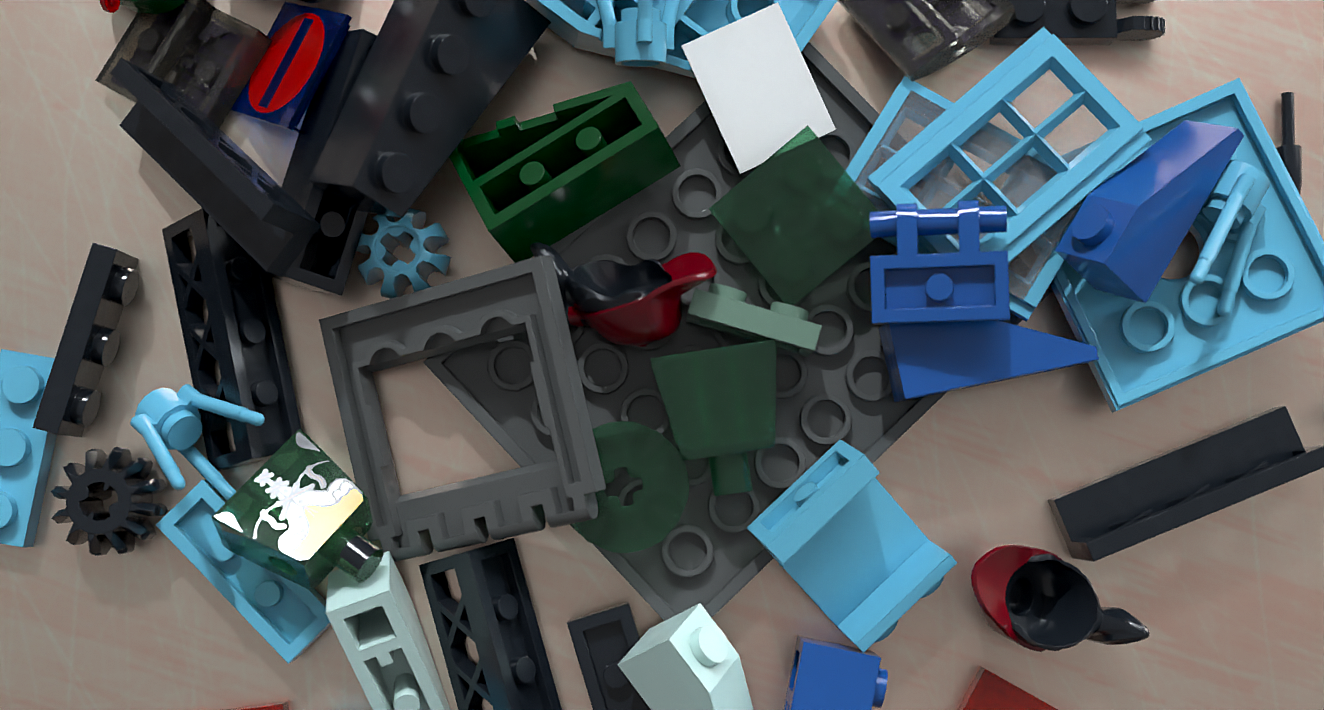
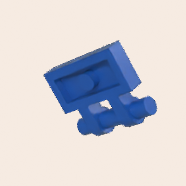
(939, 285)

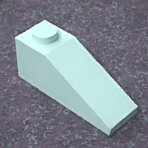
(384, 639)
(687, 666)

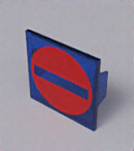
(293, 65)

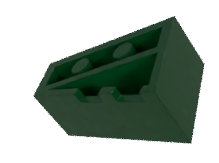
(563, 167)

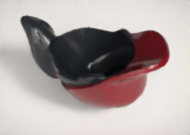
(628, 301)
(1046, 602)

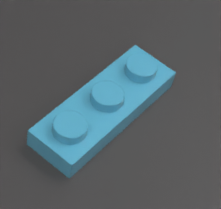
(24, 450)
(276, 607)

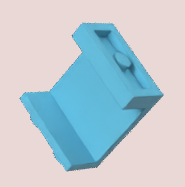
(851, 546)

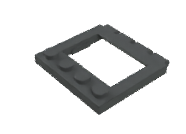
(445, 320)

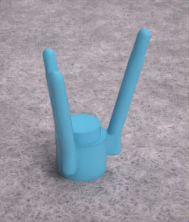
(640, 35)
(1231, 204)
(174, 423)

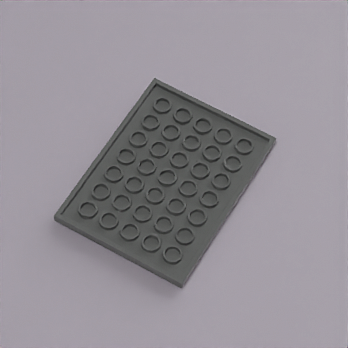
(819, 398)

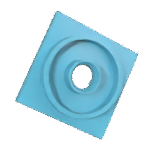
(1179, 327)

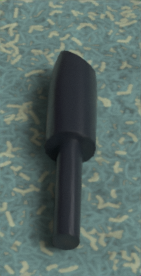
(1288, 151)

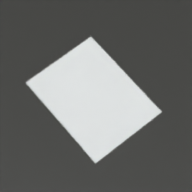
(757, 85)

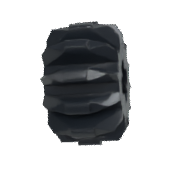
(95, 484)

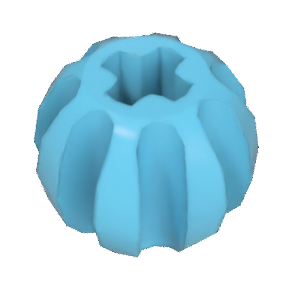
(411, 235)

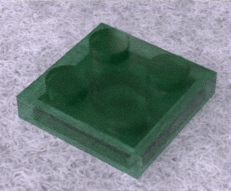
(797, 216)

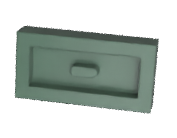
(726, 311)

